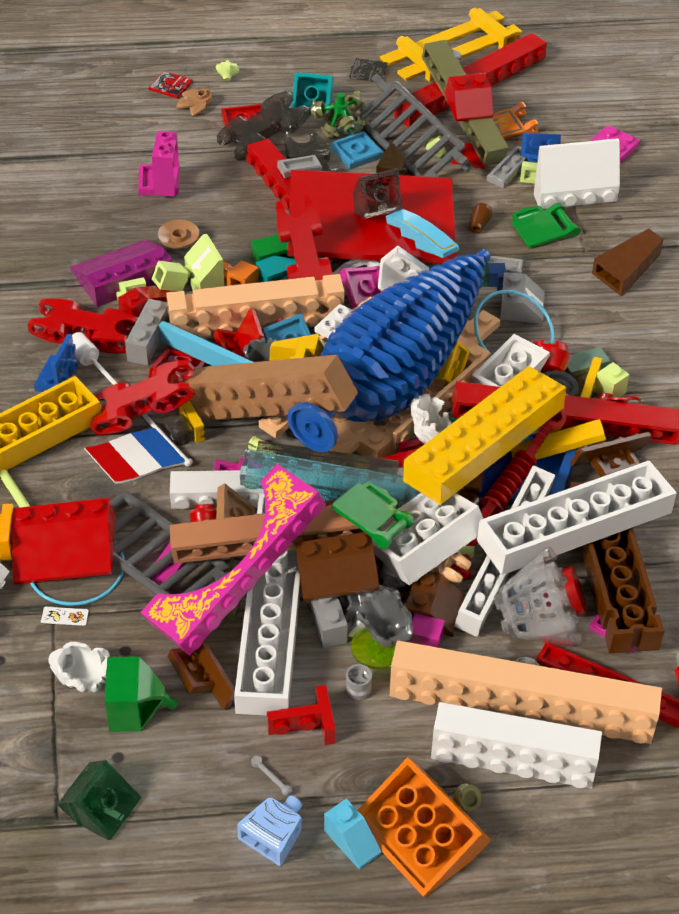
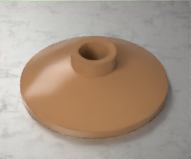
(178, 234)

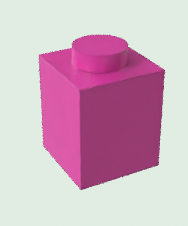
(427, 630)

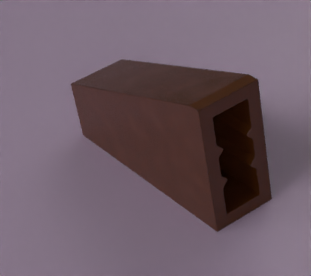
(627, 261)

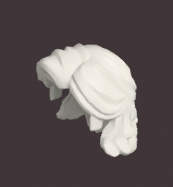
(427, 417)
(79, 666)

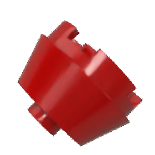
(558, 358)

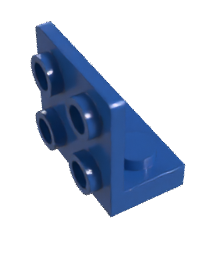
(532, 141)
(58, 366)

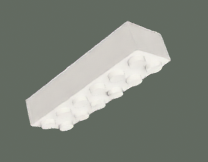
(516, 745)

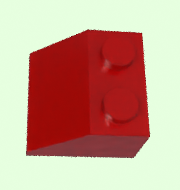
(469, 97)

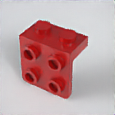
(236, 341)

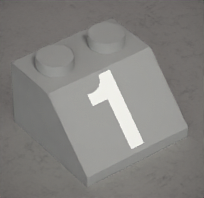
(518, 307)

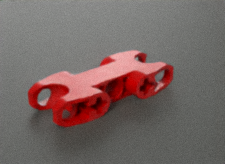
(300, 233)
(68, 318)
(154, 394)

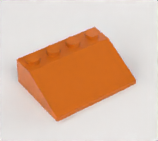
(421, 828)

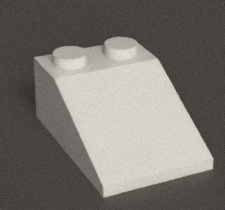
(509, 361)

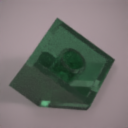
(99, 799)

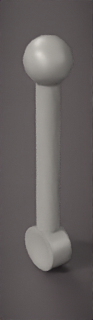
(257, 763)

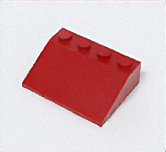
(62, 540)

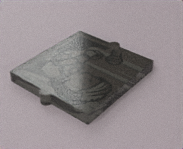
(366, 69)

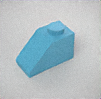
(351, 834)

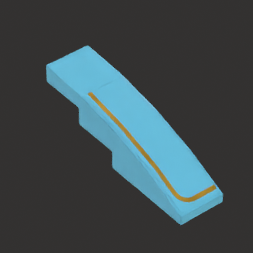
(425, 234)

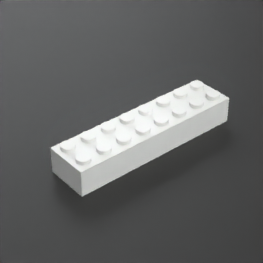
(576, 516)

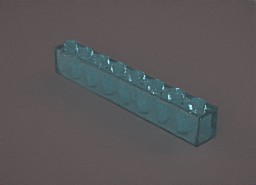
(326, 478)

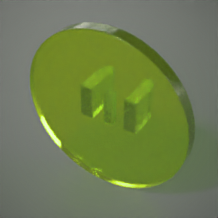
(370, 652)

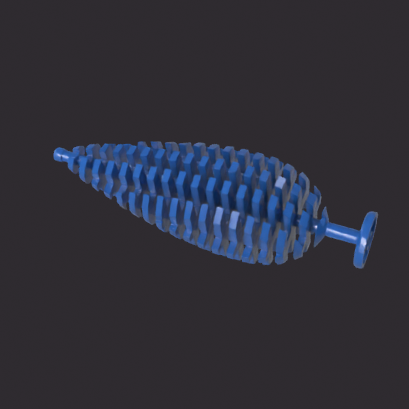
(395, 346)

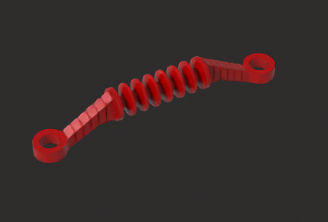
(516, 472)

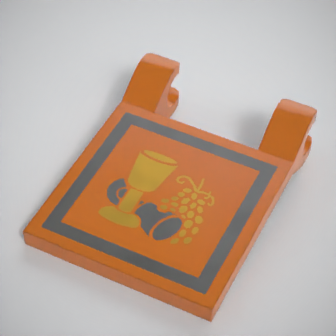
(510, 124)

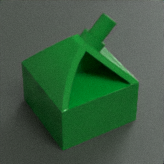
(132, 694)

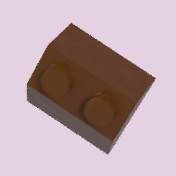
(436, 598)

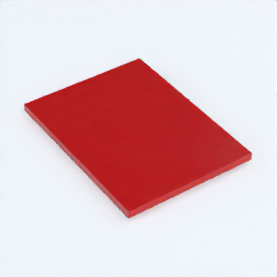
(353, 237)

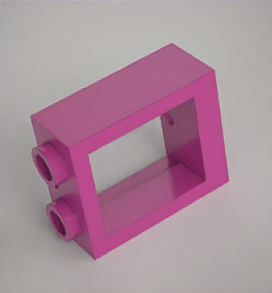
(165, 163)

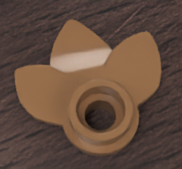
(195, 100)

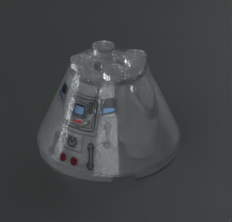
(538, 605)

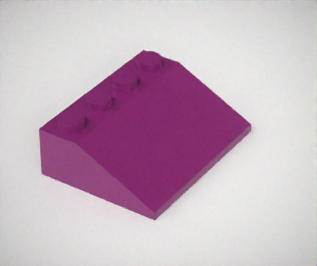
(103, 273)

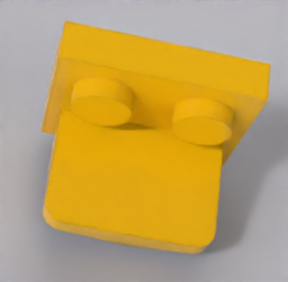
(297, 347)

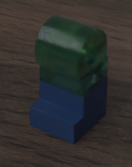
(493, 275)

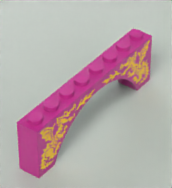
(194, 615)

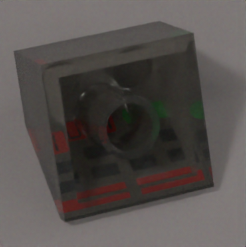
(377, 194)

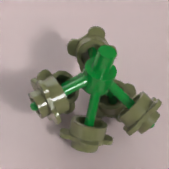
(337, 111)

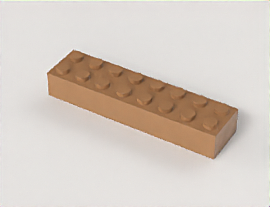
(271, 387)

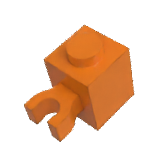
(241, 273)

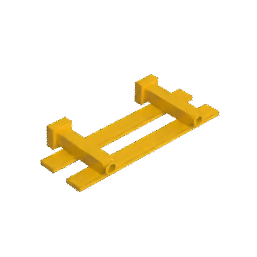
(479, 20)

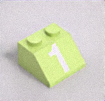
(204, 265)

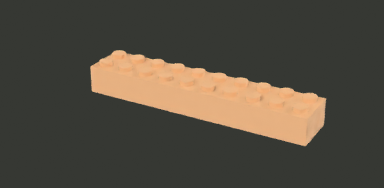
(525, 691)

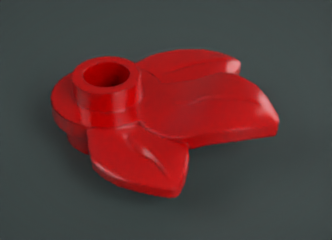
(608, 396)

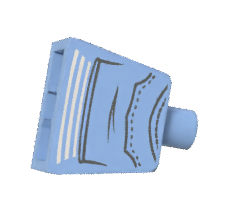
(272, 828)

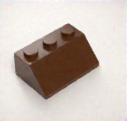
(337, 566)

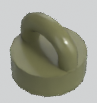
(468, 797)

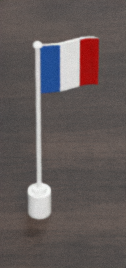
(137, 452)

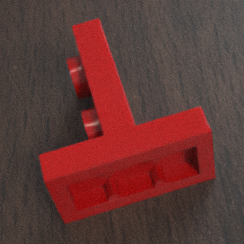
(305, 718)

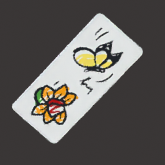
(64, 616)

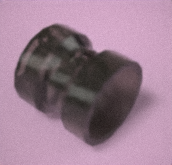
(179, 430)

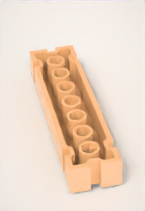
(228, 305)

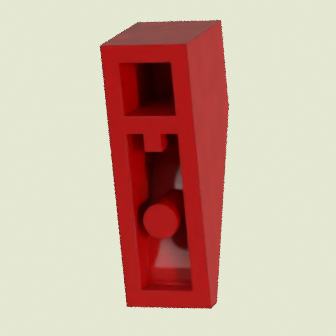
(135, 299)

